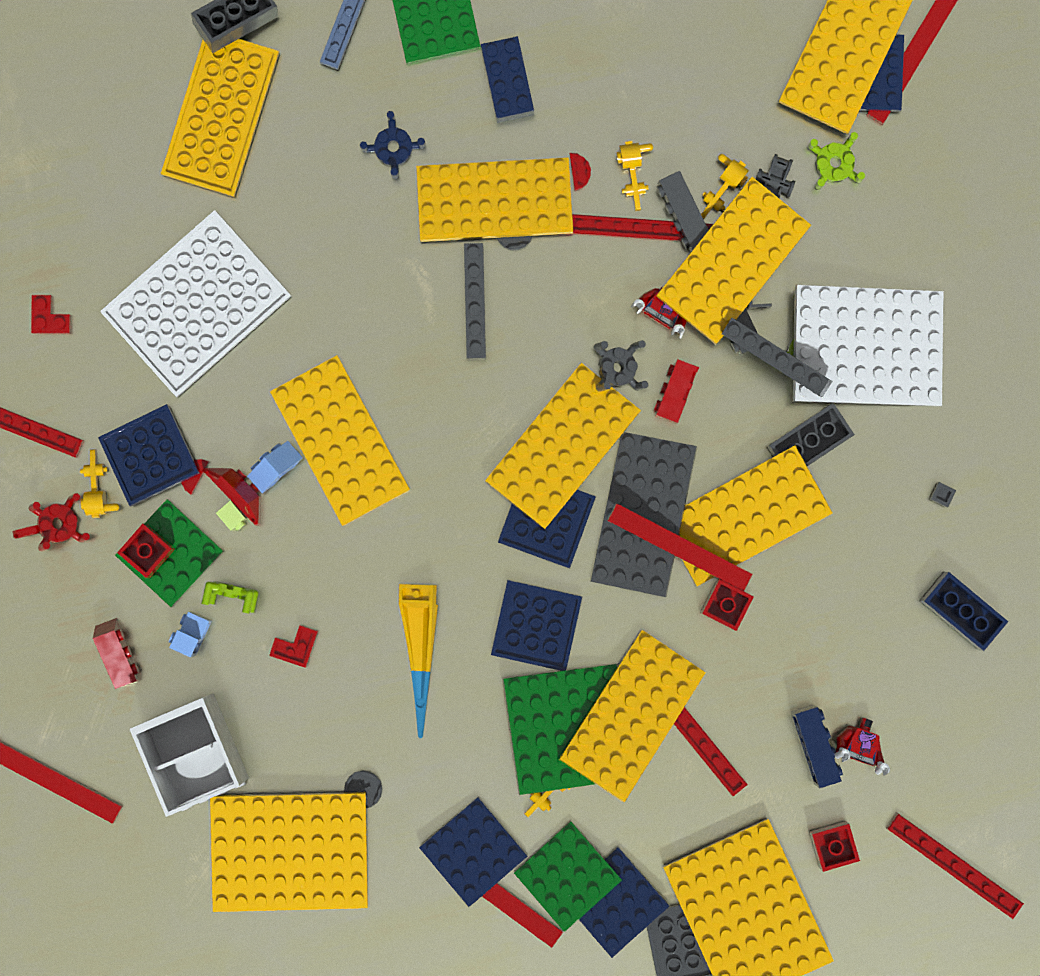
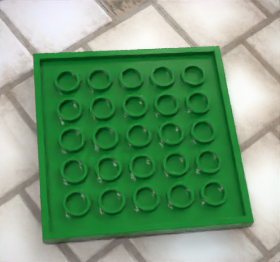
(543, 719)

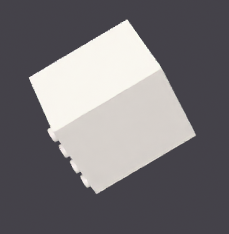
(189, 755)

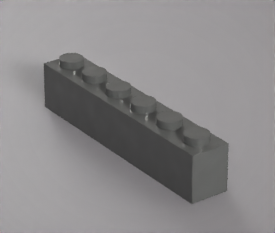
(475, 301)
(777, 357)

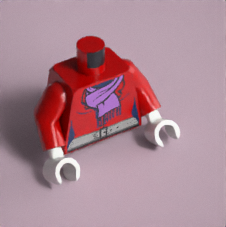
(660, 312)
(861, 746)

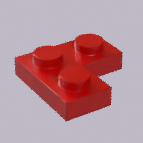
(44, 321)
(297, 652)

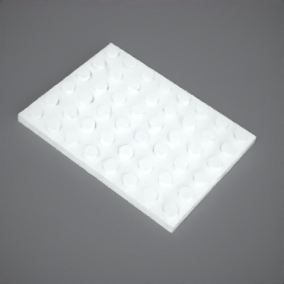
(195, 303)
(870, 344)

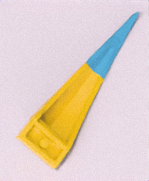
(419, 621)

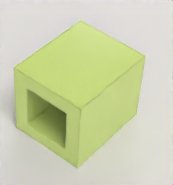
(232, 516)

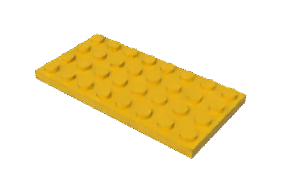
(843, 59)
(220, 115)
(494, 199)
(733, 260)
(339, 440)
(562, 446)
(754, 511)
(632, 716)

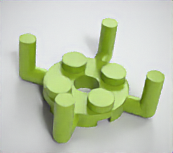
(839, 151)
(215, 588)

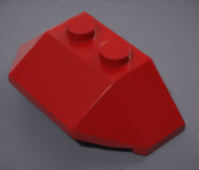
(238, 491)

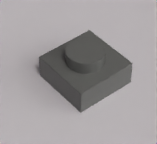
(943, 494)

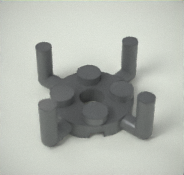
(627, 362)

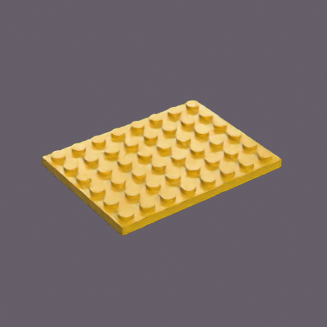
(289, 852)
(748, 907)

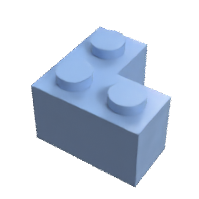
(274, 466)
(191, 634)

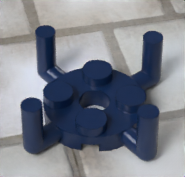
(389, 135)

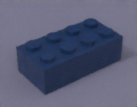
(507, 79)
(964, 611)
(816, 746)

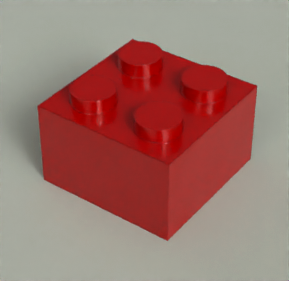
(146, 550)
(727, 604)
(834, 846)

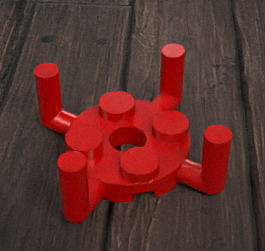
(68, 520)

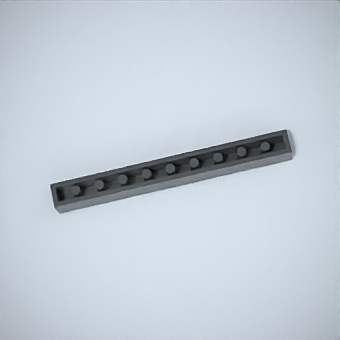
(691, 224)

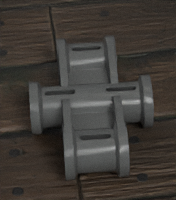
(775, 179)

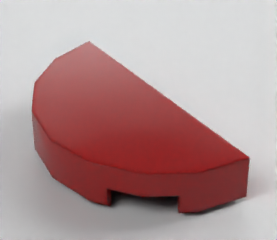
(580, 170)
(191, 483)
(32, 530)

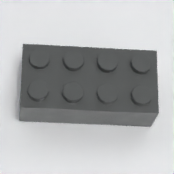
(229, 20)
(815, 435)

